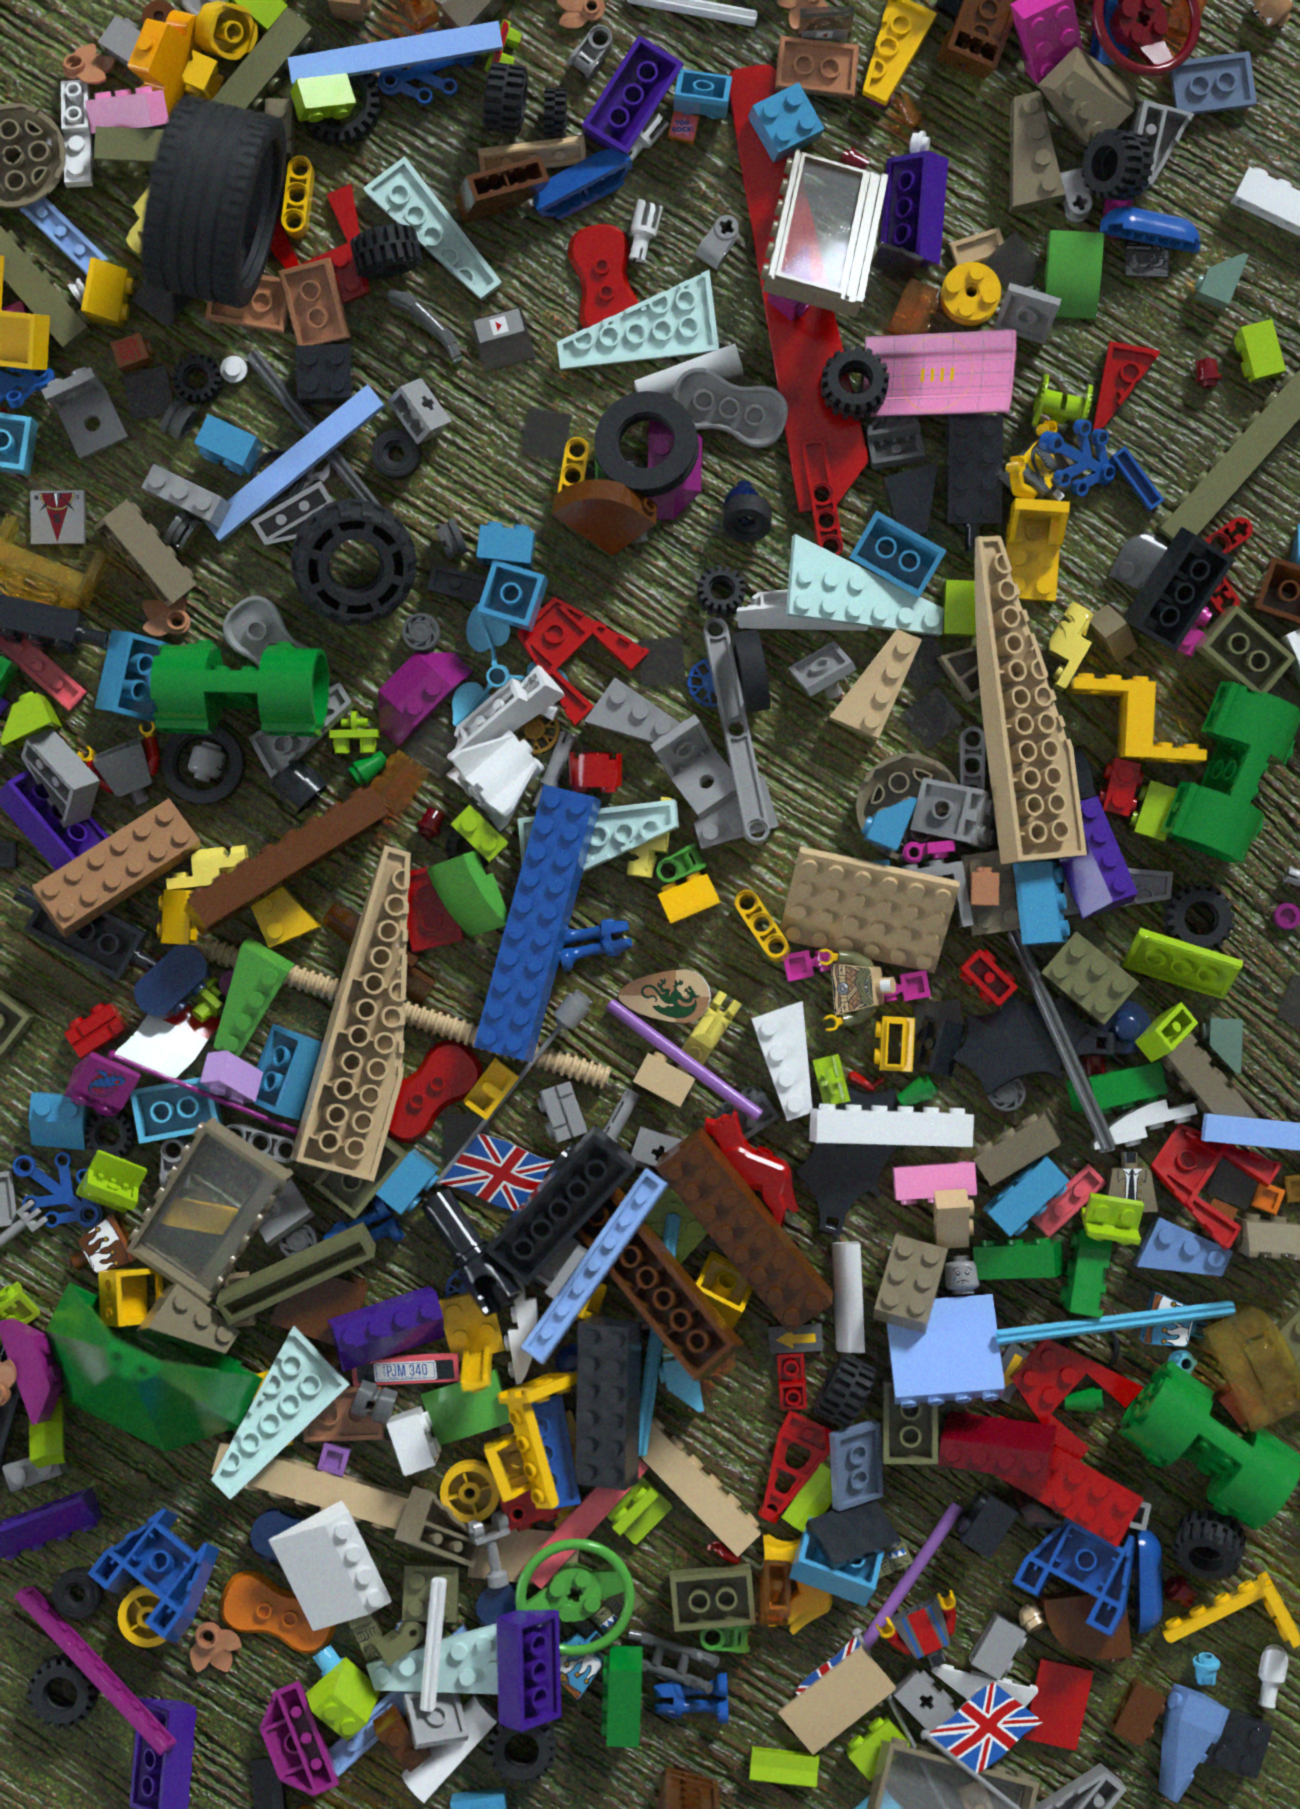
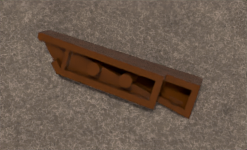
(345, 925)

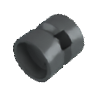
(384, 1404)

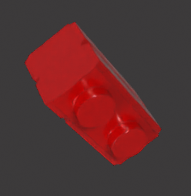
(96, 1030)

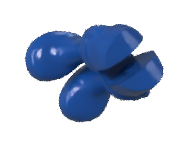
(605, 946)
(381, 1210)
(681, 1705)

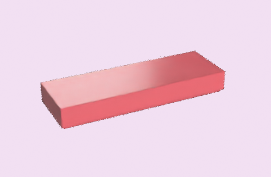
(1074, 1198)

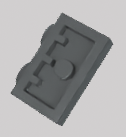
(749, 1126)

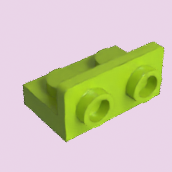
(16, 1305)

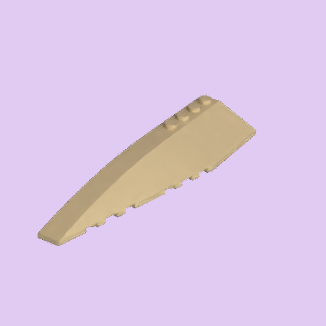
(1024, 735)
(363, 1042)

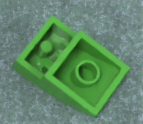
(1074, 272)
(469, 893)
(465, 1413)

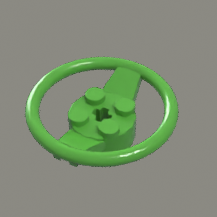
(594, 1587)

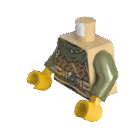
(856, 987)

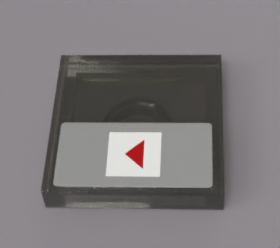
(825, 23)
(503, 339)

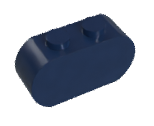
(173, 982)
(269, 1524)
(494, 1603)

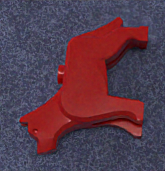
(755, 1166)

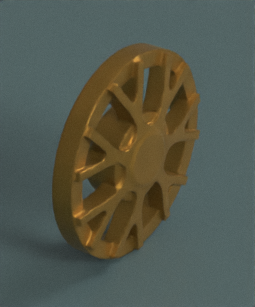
(536, 730)

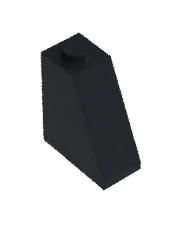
(911, 497)

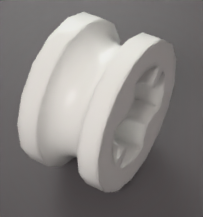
(77, 290)

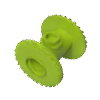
(1060, 406)

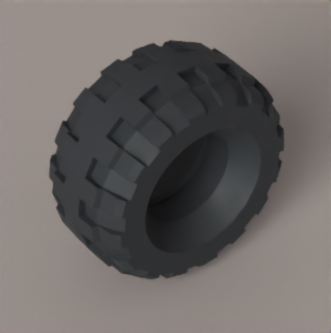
(353, 521)

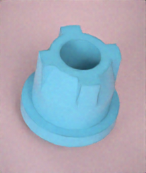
(1179, 1355)
(327, 1659)
(1206, 1668)

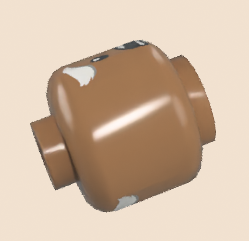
(1273, 11)

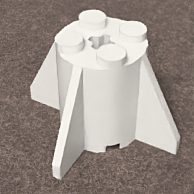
(496, 775)

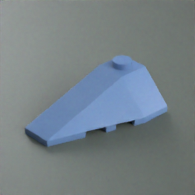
(1189, 1728)

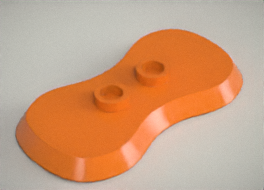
(260, 1606)

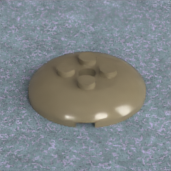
(41, 151)
(897, 781)

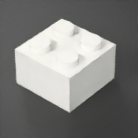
(413, 1440)

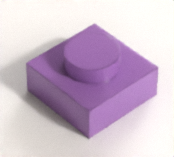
(334, 1459)

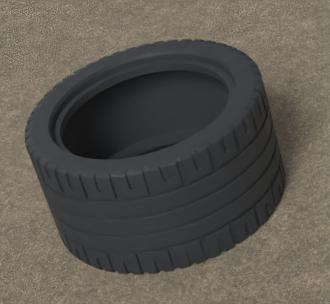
(207, 190)

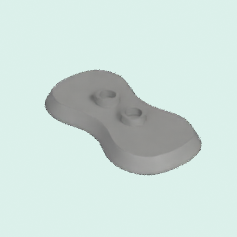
(748, 413)
(253, 626)

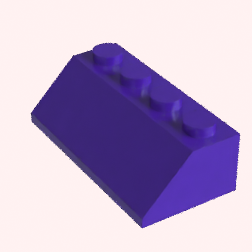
(631, 96)
(915, 204)
(40, 822)
(1101, 877)
(387, 1328)
(49, 1521)
(528, 1668)
(164, 1778)

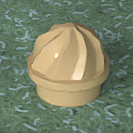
(1031, 1618)

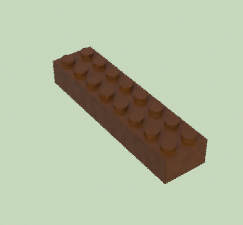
(285, 861)
(745, 1230)
(667, 1296)

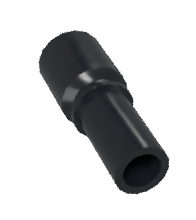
(483, 1277)

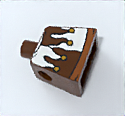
(104, 1246)

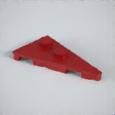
(1121, 372)

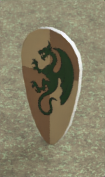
(668, 996)

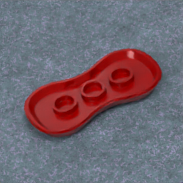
(601, 262)
(441, 1080)

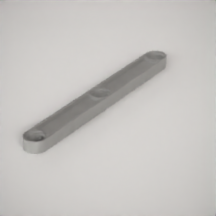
(740, 747)

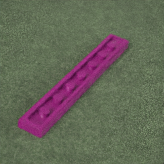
(96, 1669)

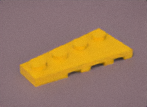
(899, 39)

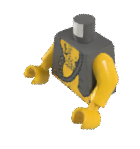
(1033, 471)

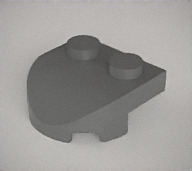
(894, 441)
(1138, 559)

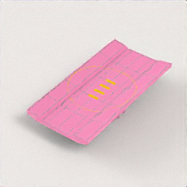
(946, 372)

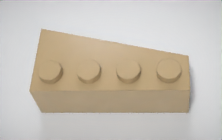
(874, 693)

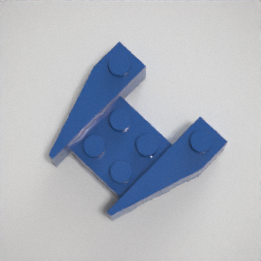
(1086, 1563)
(165, 1567)

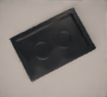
(853, 1533)

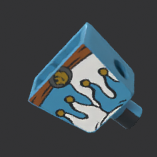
(1169, 1334)
(580, 1670)

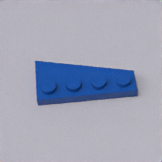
(557, 1446)

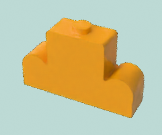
(164, 54)

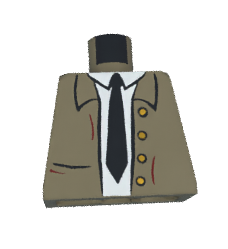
(1131, 1182)

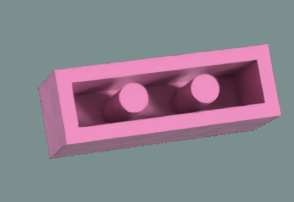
(126, 109)
(921, 1180)

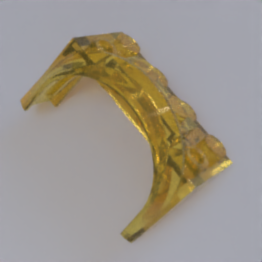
(18, 564)
(1270, 1359)

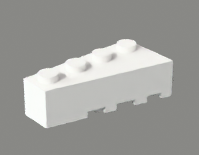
(785, 1053)

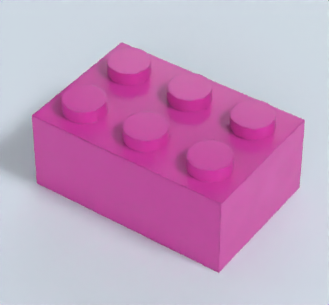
(1045, 34)

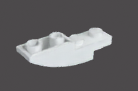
(77, 134)
(1130, 1126)
(526, 1315)

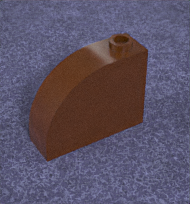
(500, 189)
(605, 512)
(319, 1303)
(1067, 1618)

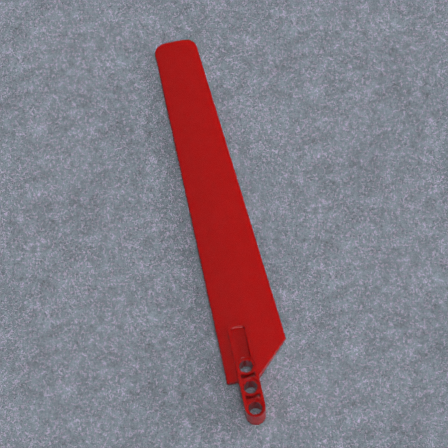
(822, 447)

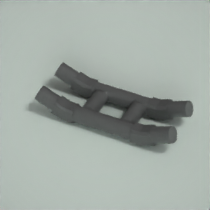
(410, 304)
(686, 1652)

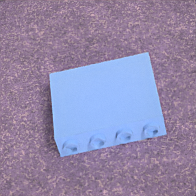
(953, 1358)

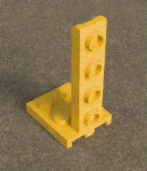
(473, 1338)
(527, 1432)
(1228, 1603)

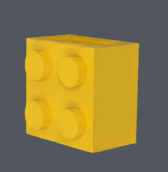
(125, 1295)

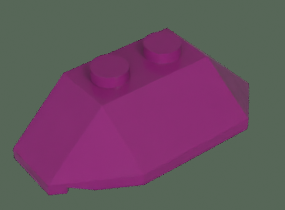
(659, 448)
(418, 692)
(35, 1368)
(297, 1742)

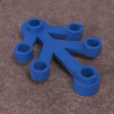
(422, 73)
(31, 381)
(1102, 469)
(61, 1192)

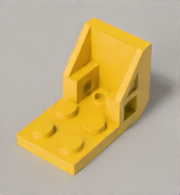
(1033, 544)
(508, 1464)

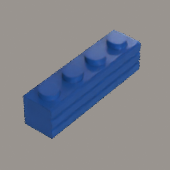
(1137, 479)

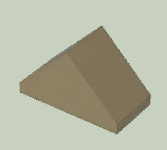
(1113, 633)

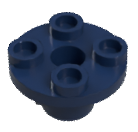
(1128, 1025)

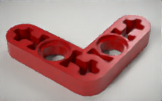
(1238, 539)

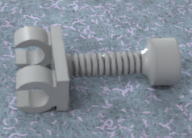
(496, 1577)

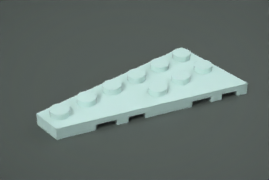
(658, 327)
(841, 592)
(618, 829)
(287, 1401)
(465, 1666)

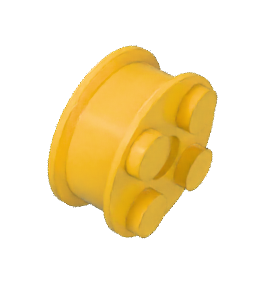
(972, 278)
(474, 1475)
(133, 1615)

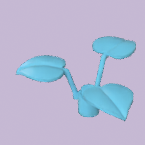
(482, 635)

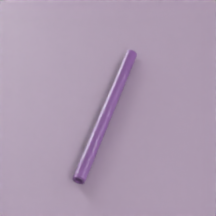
(684, 1060)
(913, 1572)

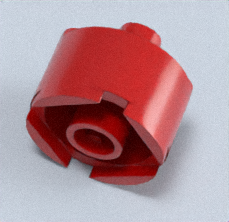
(595, 770)

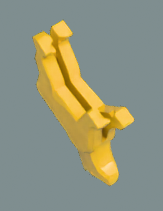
(806, 1601)

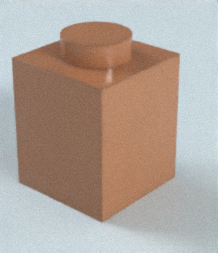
(984, 887)

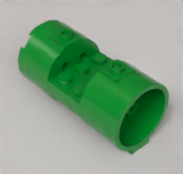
(195, 686)
(1249, 735)
(1248, 1473)

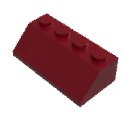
(997, 1446)

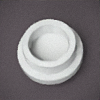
(919, 142)
(233, 369)

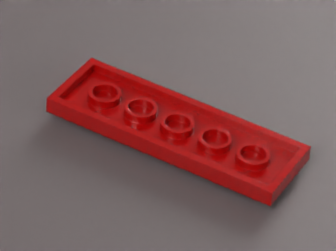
(1083, 1496)

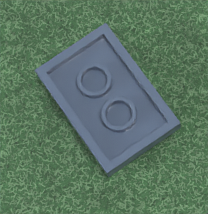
(1214, 84)
(856, 1465)

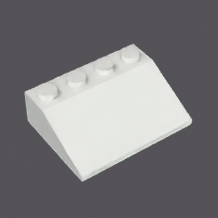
(330, 1568)

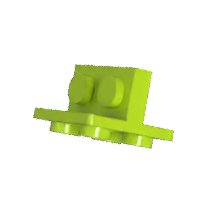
(112, 1182)
(1112, 1218)
(639, 1510)

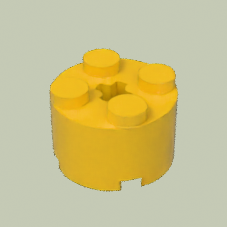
(225, 30)

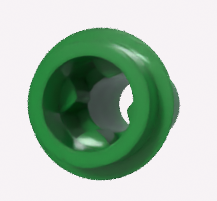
(367, 768)
(918, 1091)
(1086, 1400)

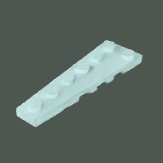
(412, 203)

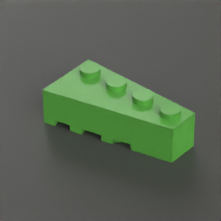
(252, 990)

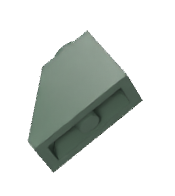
(1220, 281)
(1224, 1040)

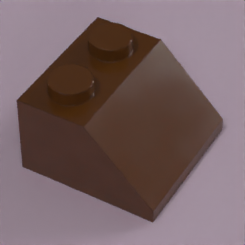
(1279, 591)

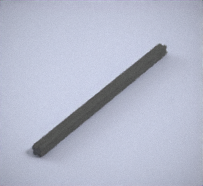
(308, 424)
(1062, 1042)

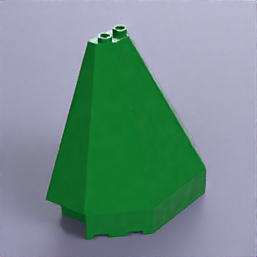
(136, 1392)

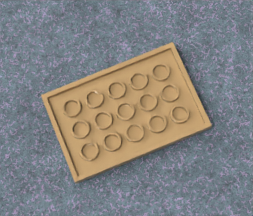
(868, 909)

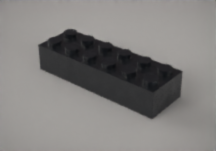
(560, 1205)
(608, 1402)

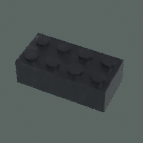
(1178, 589)

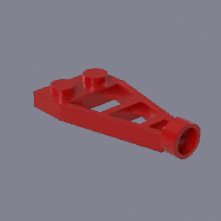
(808, 1434)

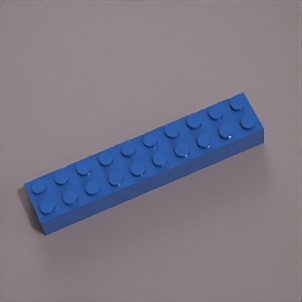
(537, 923)

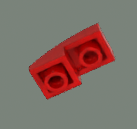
(791, 1381)

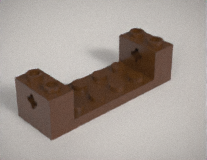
(977, 36)
(687, 1791)

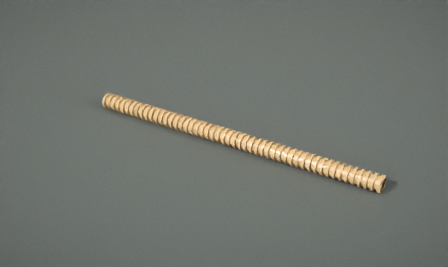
(420, 1017)

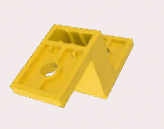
(1136, 719)

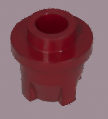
(854, 159)
(1207, 373)
(430, 824)
(1093, 1064)
(1178, 1590)

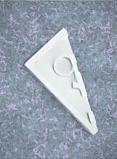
(969, 1683)

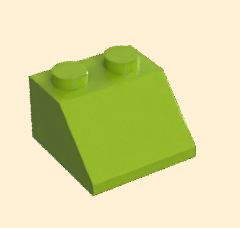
(29, 717)
(343, 1699)

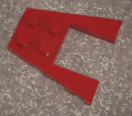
(349, 283)
(558, 635)
(1187, 1164)
(1051, 1374)

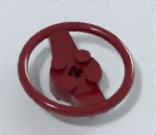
(1144, 37)

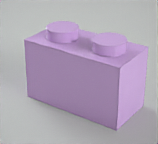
(231, 1077)

